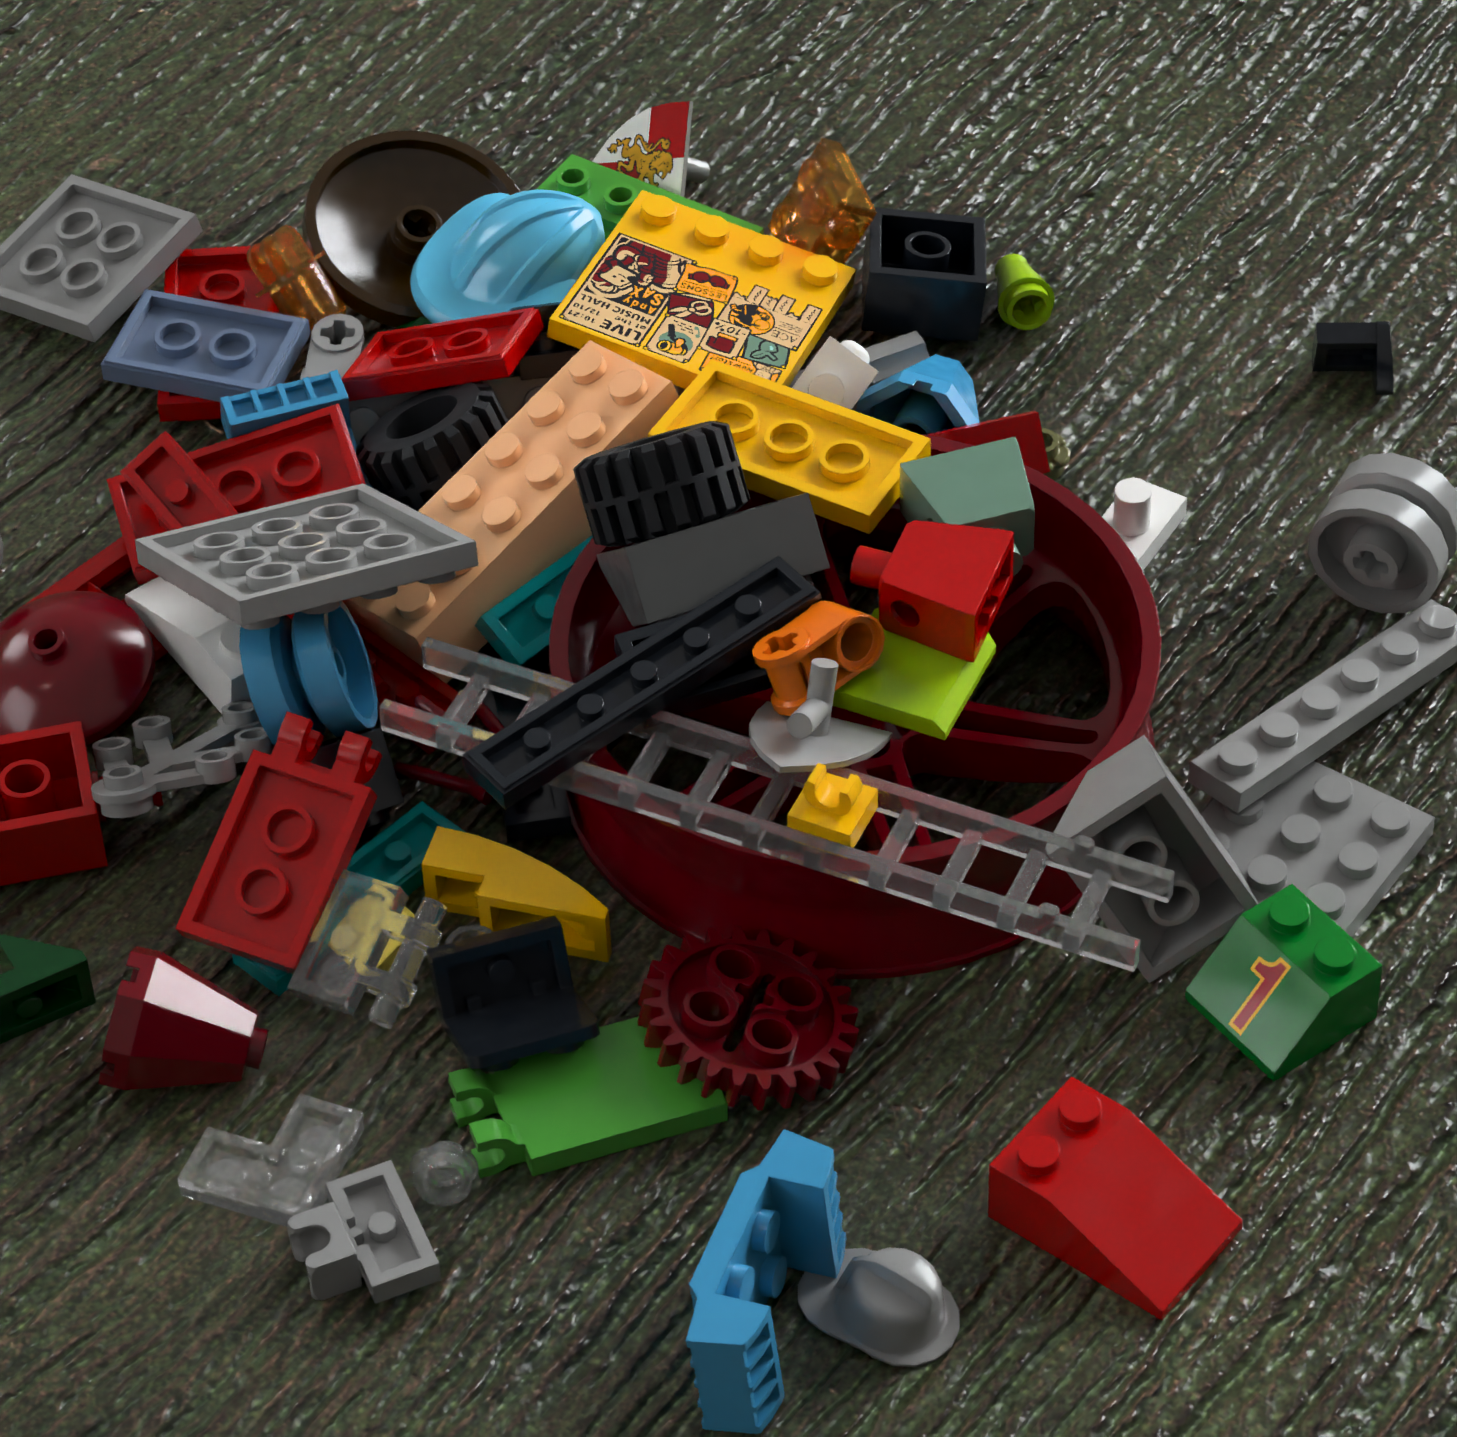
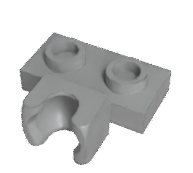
(365, 1234)

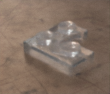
(279, 1177)

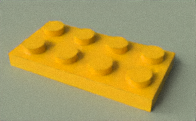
(802, 444)

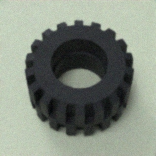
(429, 440)
(661, 484)

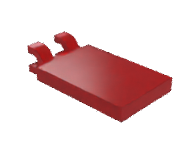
(282, 847)

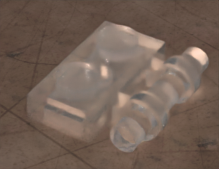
(351, 940)

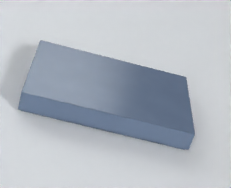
(203, 347)

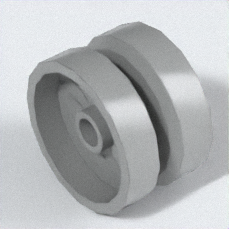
(1386, 533)

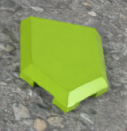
(915, 685)

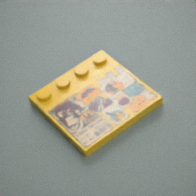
(697, 289)

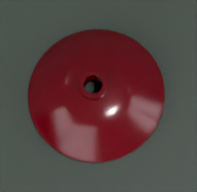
(73, 662)

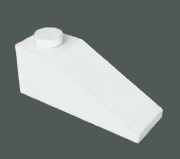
(195, 637)

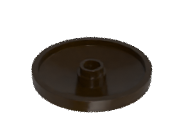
(382, 205)

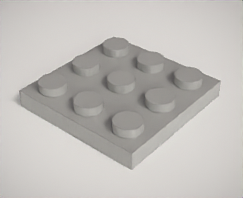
(89, 256)
(1326, 839)

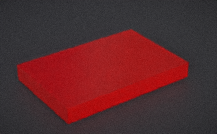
(442, 354)

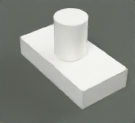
(1144, 516)

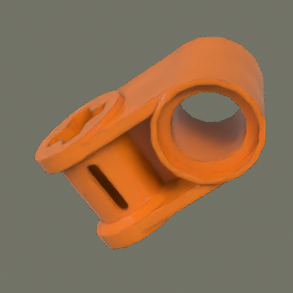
(819, 632)

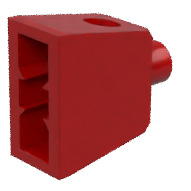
(940, 583)

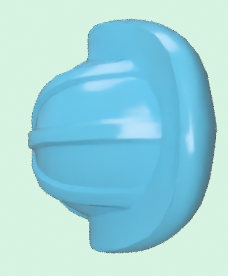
(506, 254)

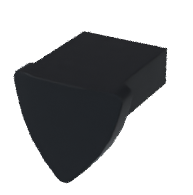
(1356, 348)

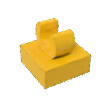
(833, 807)

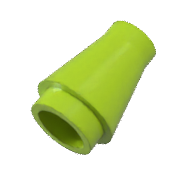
(1022, 294)

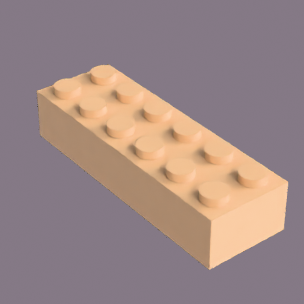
(521, 498)

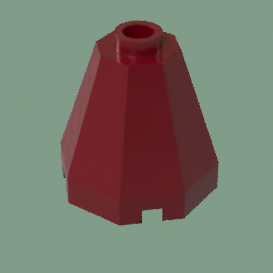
(177, 1029)

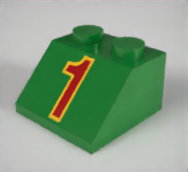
(1286, 983)

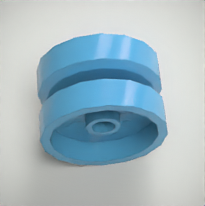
(312, 670)

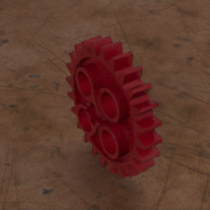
(790, 1042)

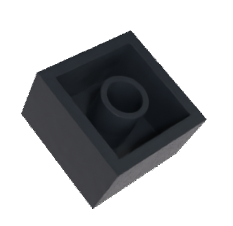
(924, 274)

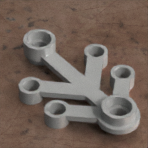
(129, 789)

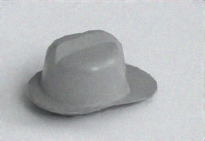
(884, 1306)

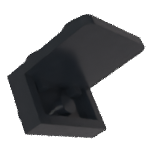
(510, 995)

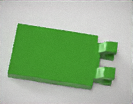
(578, 1103)

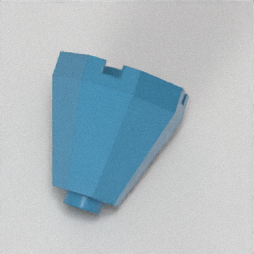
(924, 397)

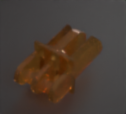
(294, 276)

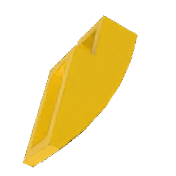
(512, 889)

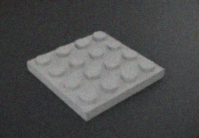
(306, 555)

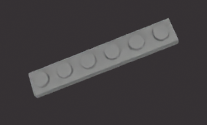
(1328, 708)

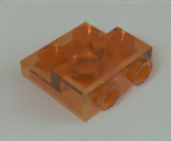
(825, 206)

